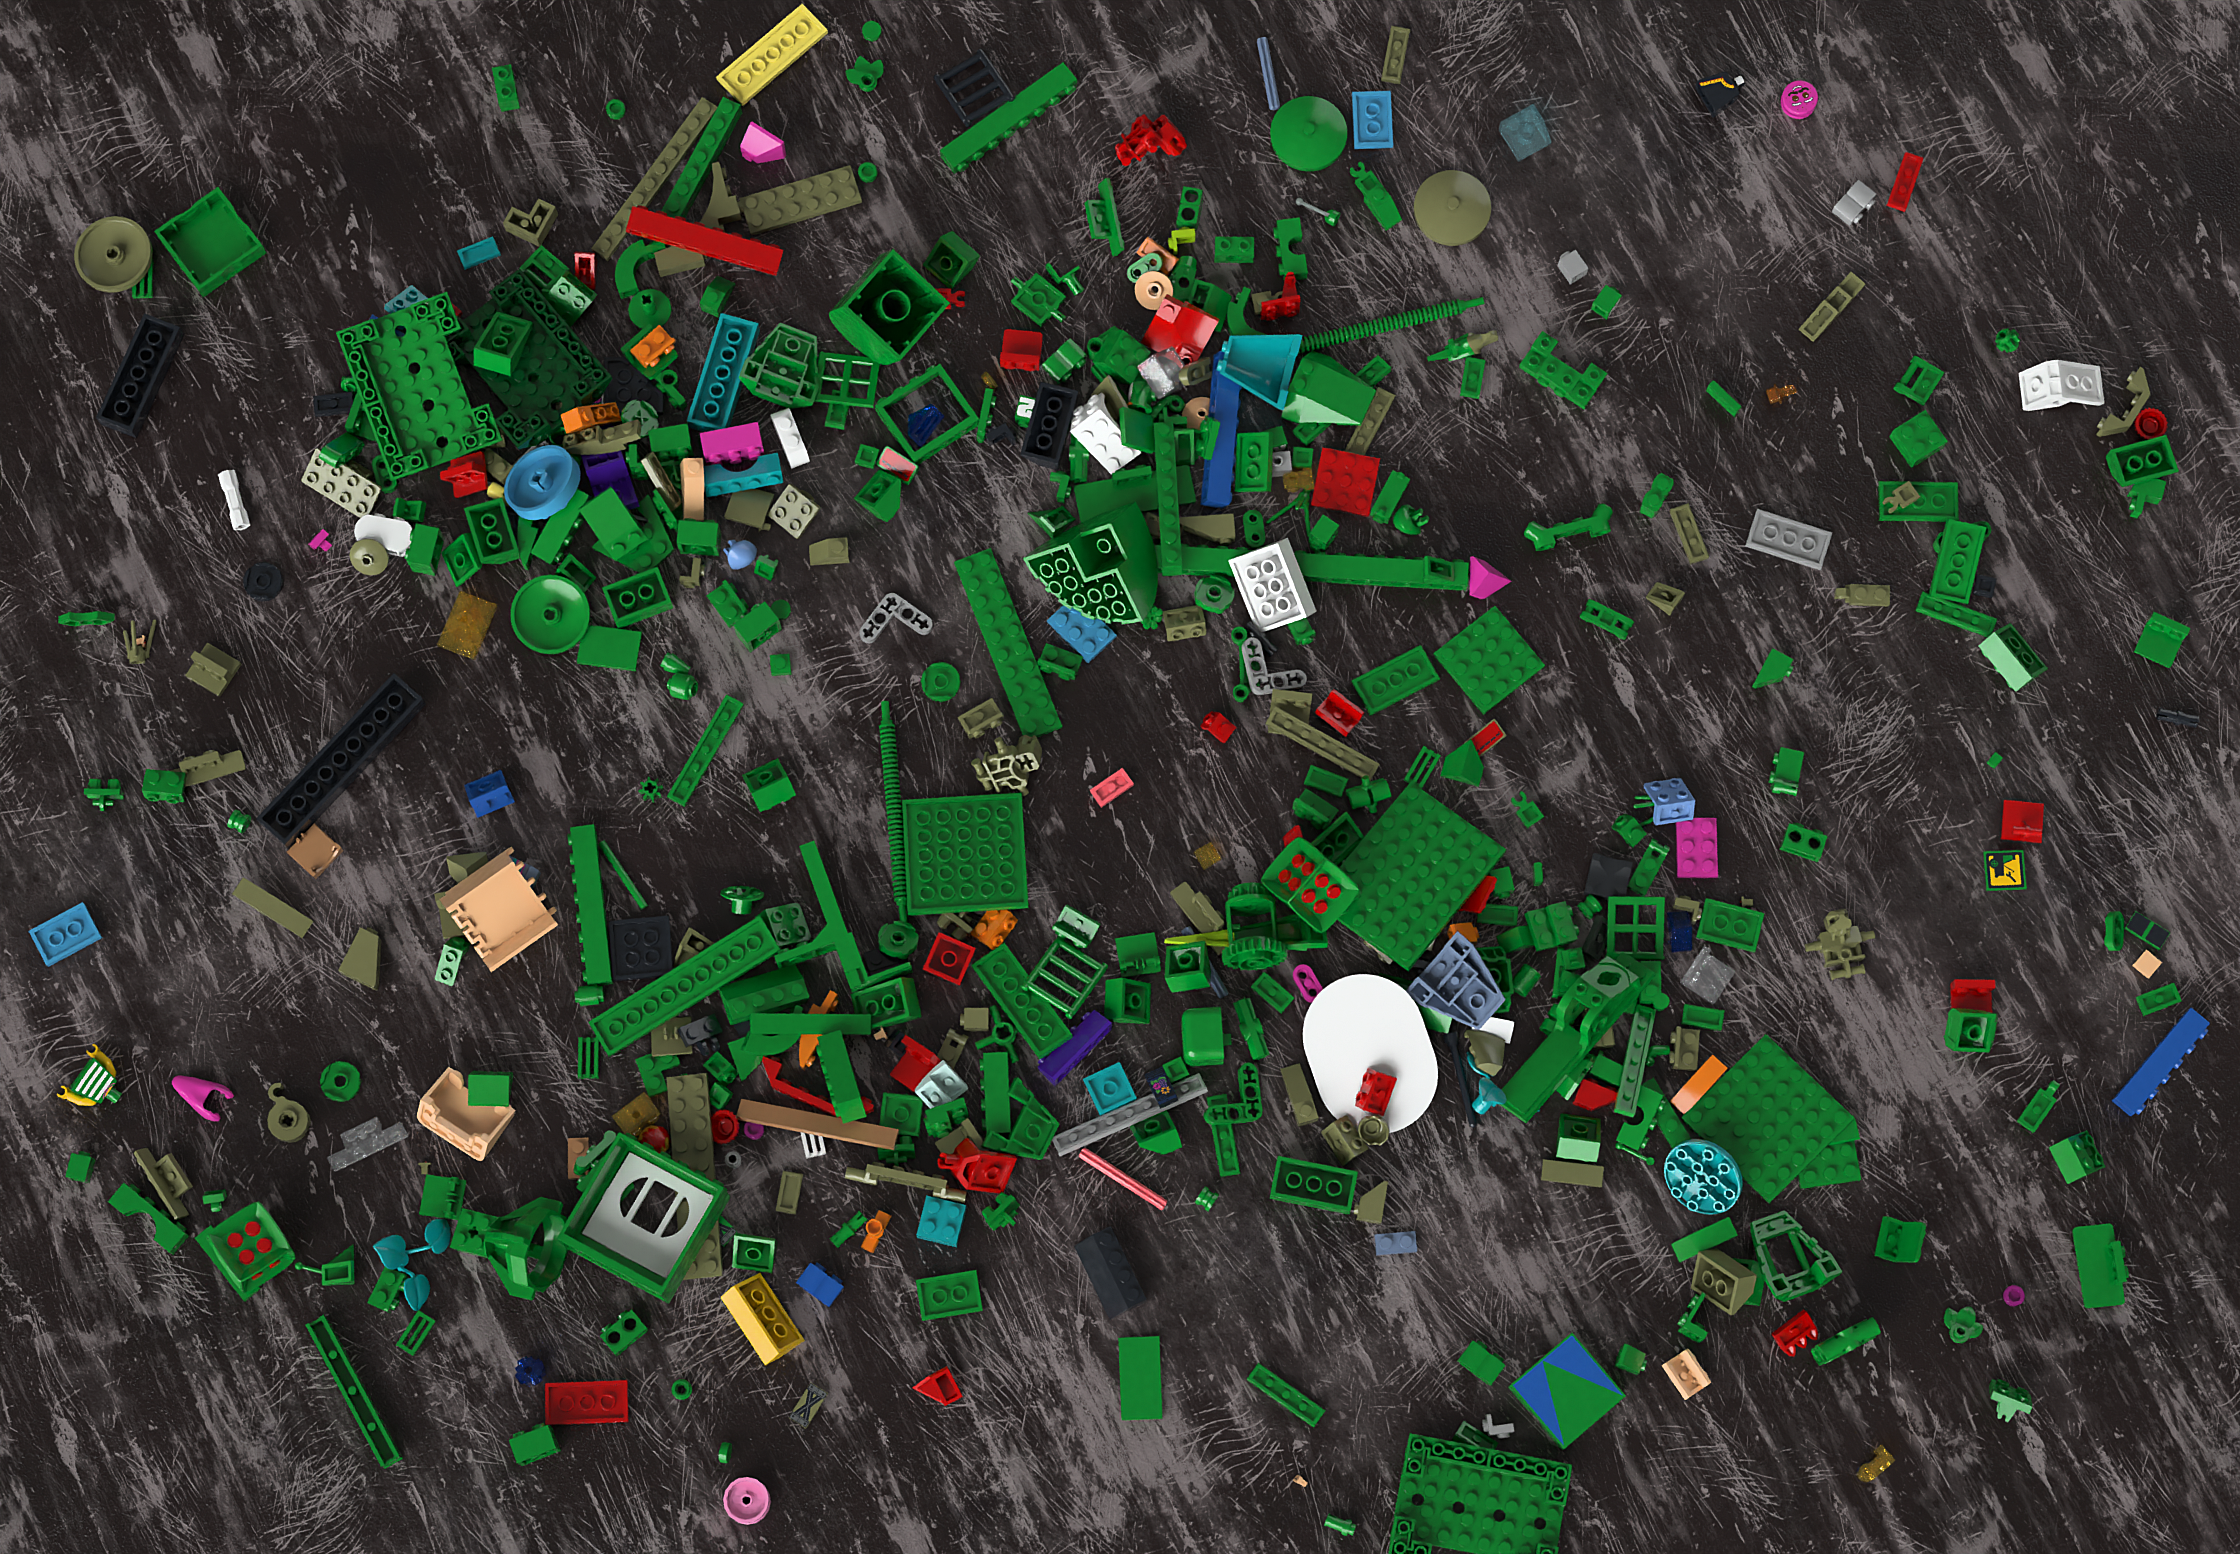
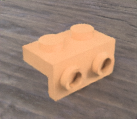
(1686, 1373)

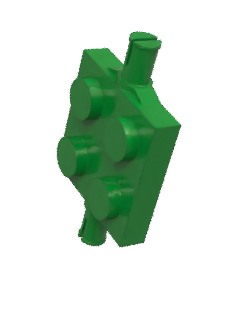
(1038, 299)

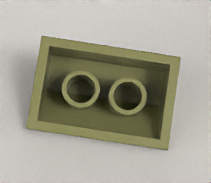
(1723, 1280)

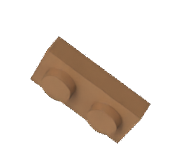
(576, 1148)

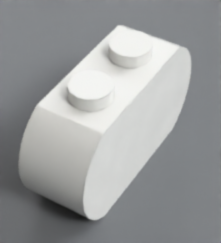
(790, 438)
(391, 533)

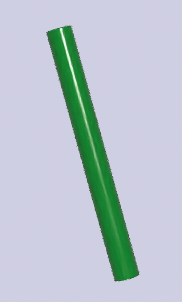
(623, 875)

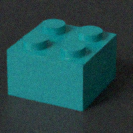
(941, 1221)

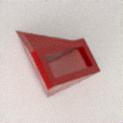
(940, 1387)

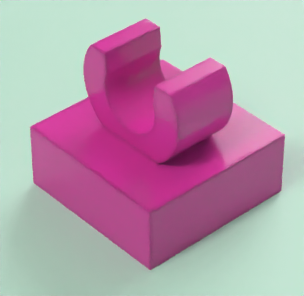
(319, 540)

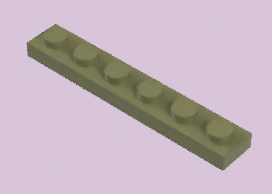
(1321, 743)

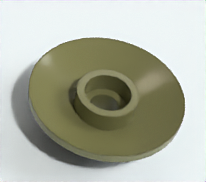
(374, 552)

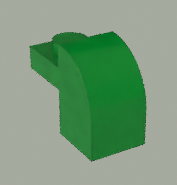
(2146, 491)

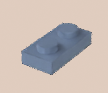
(1395, 1243)

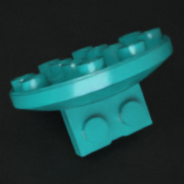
(1703, 1176)

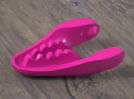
(196, 1091)

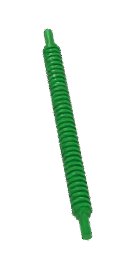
(1376, 327)
(893, 809)

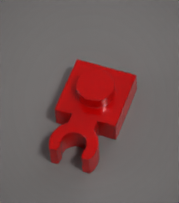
(952, 298)

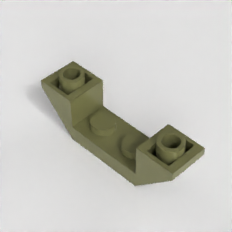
(2137, 385)

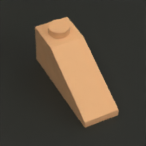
(692, 488)

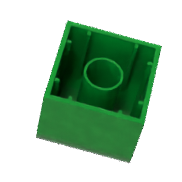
(887, 309)

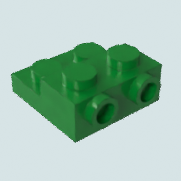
(1552, 926)
(941, 1117)

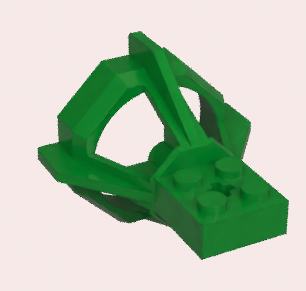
(508, 1244)

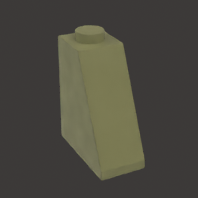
(363, 959)

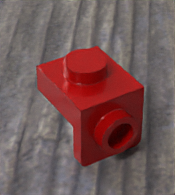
(1218, 726)

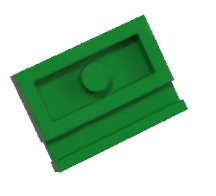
(1209, 430)

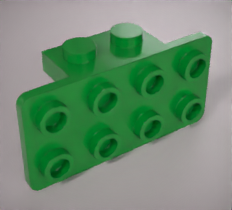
(2100, 1265)

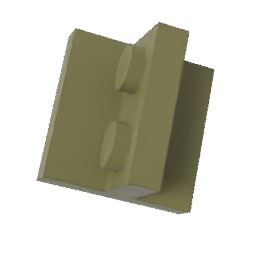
(213, 669)

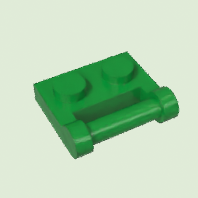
(547, 264)
(1924, 384)

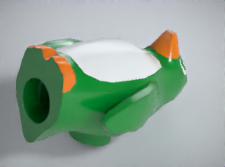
(1140, 395)

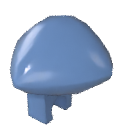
(740, 553)

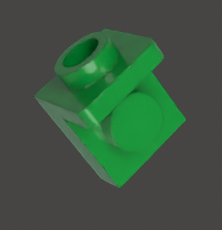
(1178, 421)
(1301, 631)
(721, 1069)

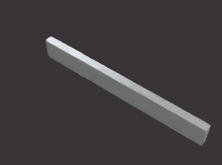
(1125, 1116)

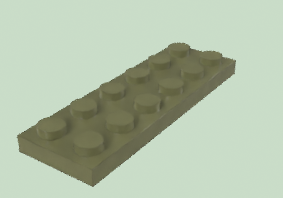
(800, 200)

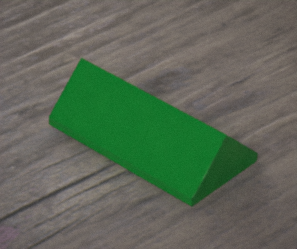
(1339, 839)

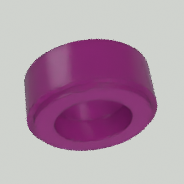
(753, 1130)
(2013, 1295)

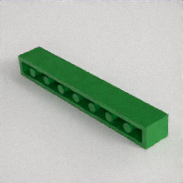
(1008, 118)
(700, 162)
(1167, 499)
(591, 905)

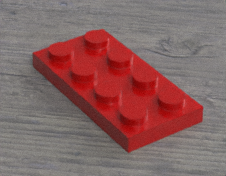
(586, 1402)

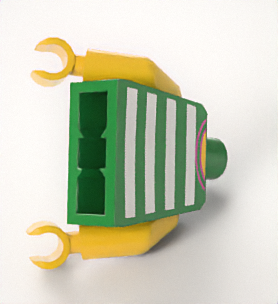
(93, 1082)

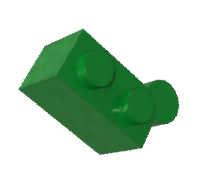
(1786, 771)
(1652, 991)

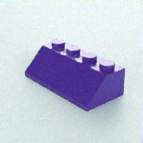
(1068, 1055)

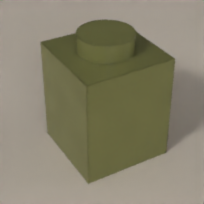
(975, 1019)

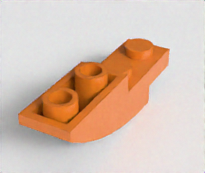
(809, 1041)

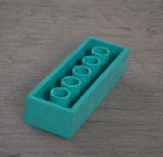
(720, 381)

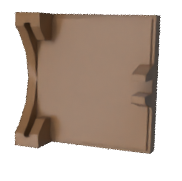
(314, 851)

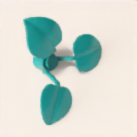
(1489, 1092)
(393, 1256)

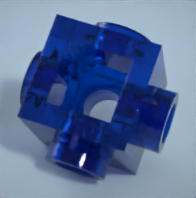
(535, 1376)

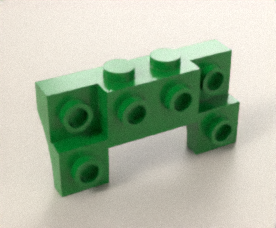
(1558, 375)

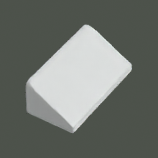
(1499, 1028)

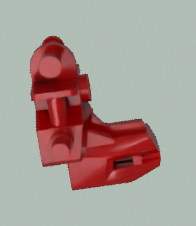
(1147, 136)

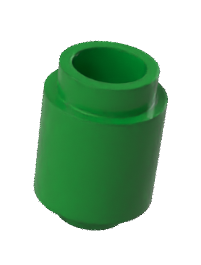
(589, 995)

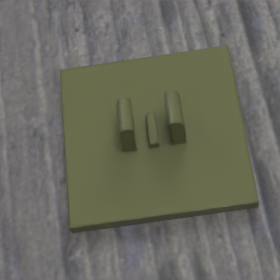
(667, 1040)

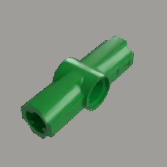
(1079, 457)
(1251, 1029)

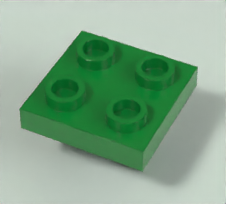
(2009, 1399)

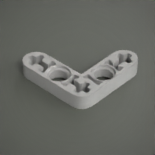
(896, 611)
(1262, 675)

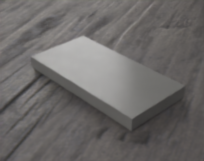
(1788, 539)

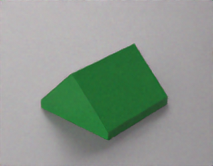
(489, 1088)
(754, 1252)

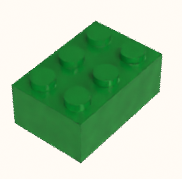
(637, 597)

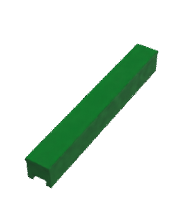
(354, 1392)

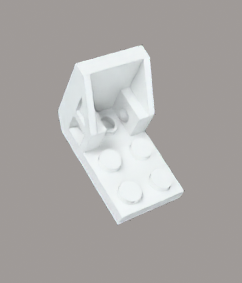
(2059, 383)

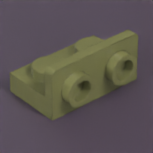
(1184, 623)
(1684, 1049)
(1344, 1140)

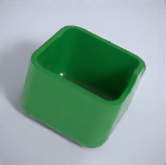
(1203, 1036)

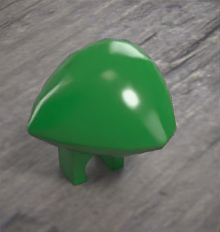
(1408, 520)

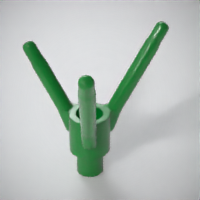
(1300, 502)

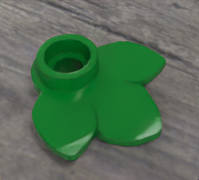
(865, 72)
(1962, 1321)

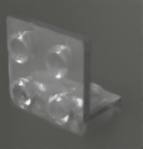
(1707, 976)

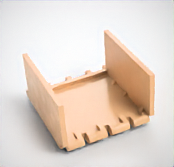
(499, 910)

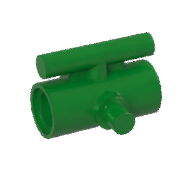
(1368, 793)

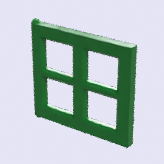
(849, 360)
(1636, 928)

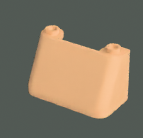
(467, 1127)

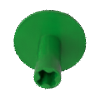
(649, 308)

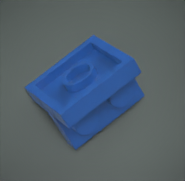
(489, 793)

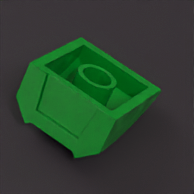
(1970, 1030)

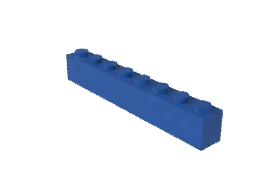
(1218, 471)

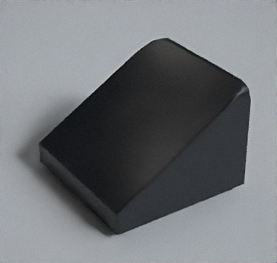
(894, 1043)

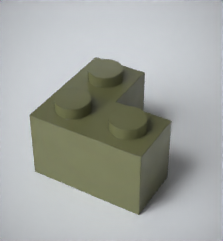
(532, 226)

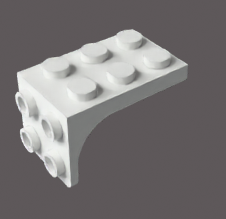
(1101, 434)

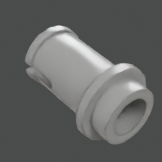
(730, 1156)

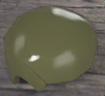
(1373, 1130)

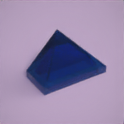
(923, 423)

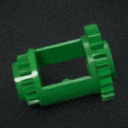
(1253, 951)

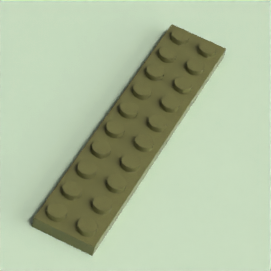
(694, 1146)

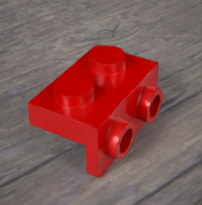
(1339, 712)

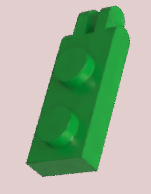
(985, 416)

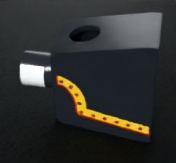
(1719, 91)

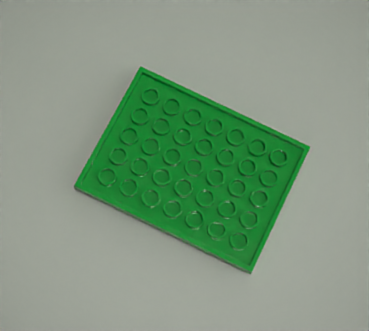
(1415, 874)

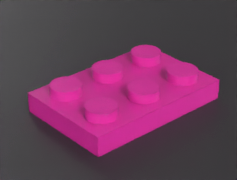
(1697, 848)

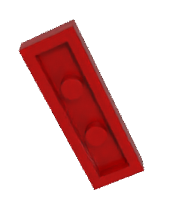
(1905, 181)

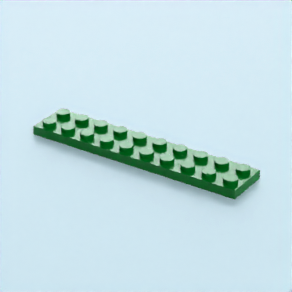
(1007, 644)
(684, 986)

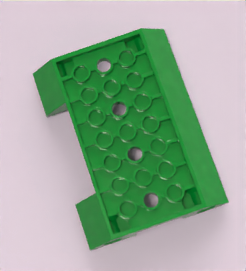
(397, 397)
(1483, 1483)

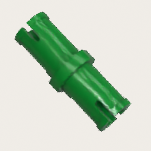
(848, 1229)

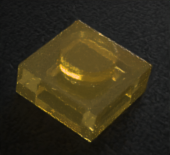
(1207, 855)

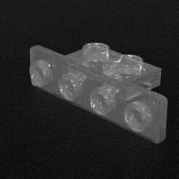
(364, 1141)

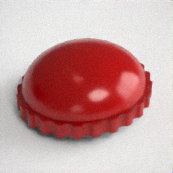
(2150, 423)
(724, 1126)

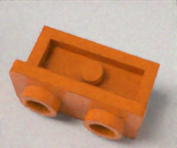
(994, 927)

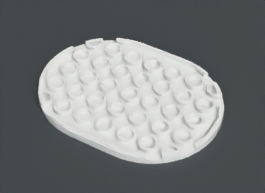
(1371, 1025)

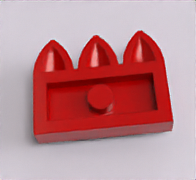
(1795, 1332)

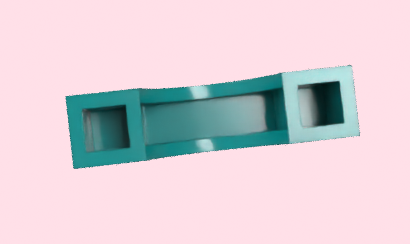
(763, 473)

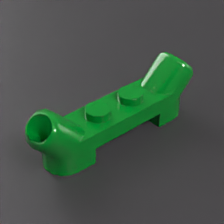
(1596, 525)

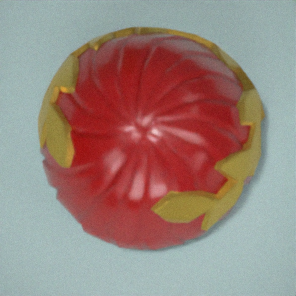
(657, 1137)

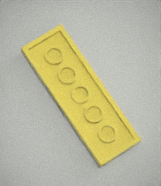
(772, 54)

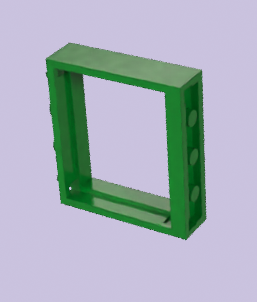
(943, 440)

